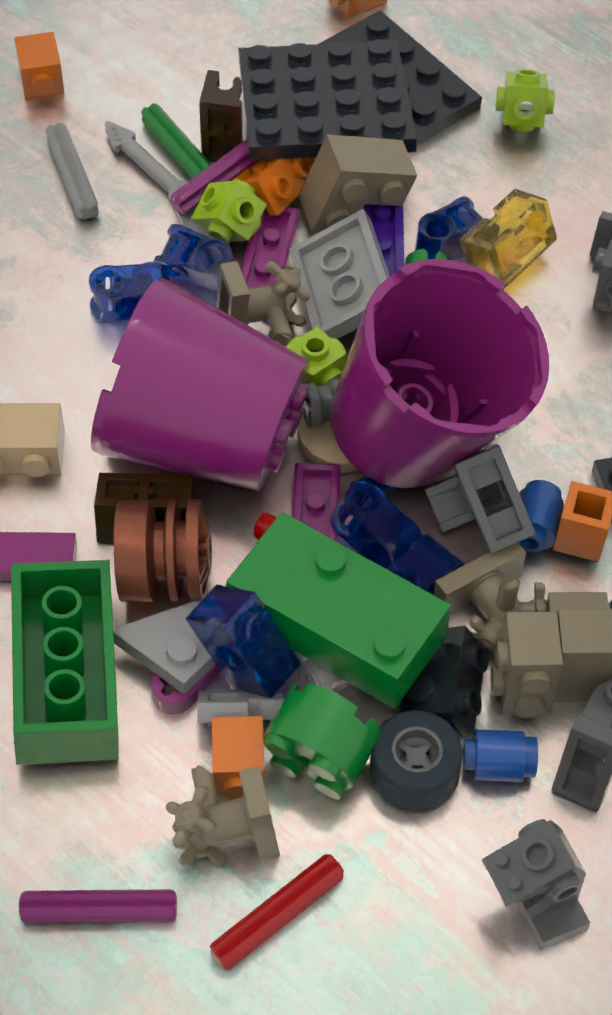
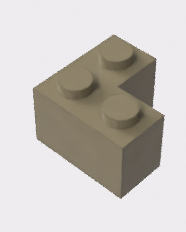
(352, 174)
(585, 642)

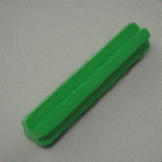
(174, 140)

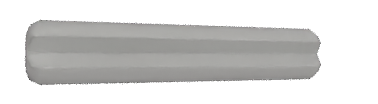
(72, 171)

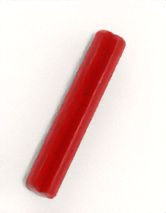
(276, 911)

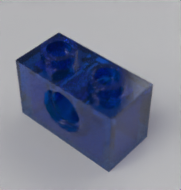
(243, 640)

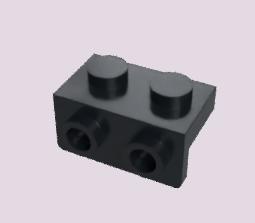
(451, 681)

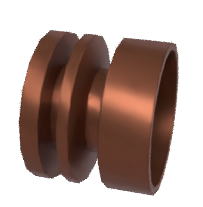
(161, 550)

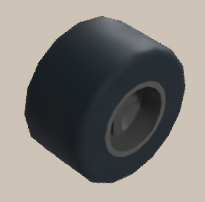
(416, 741)

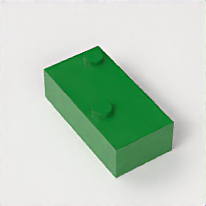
(344, 609)
(63, 663)

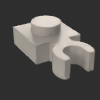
(235, 703)

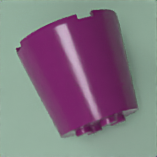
(436, 372)
(199, 392)

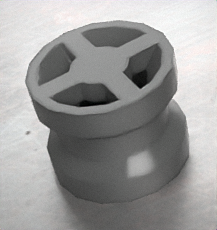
(318, 403)

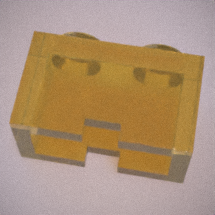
(511, 237)

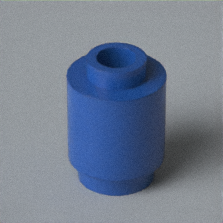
(544, 508)
(500, 755)

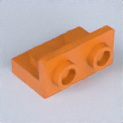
(277, 181)

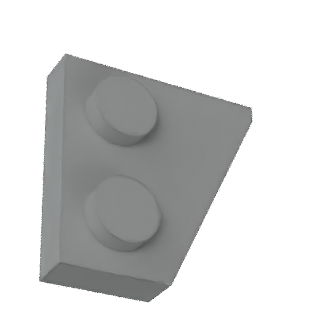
(167, 646)

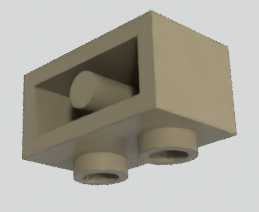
(527, 663)

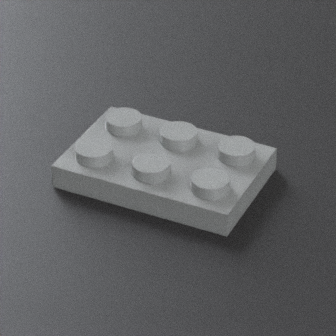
(340, 272)

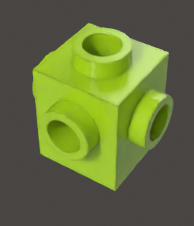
(521, 87)
(229, 211)
(325, 355)

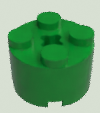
(320, 739)

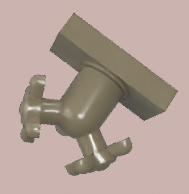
(263, 302)
(493, 588)
(208, 823)

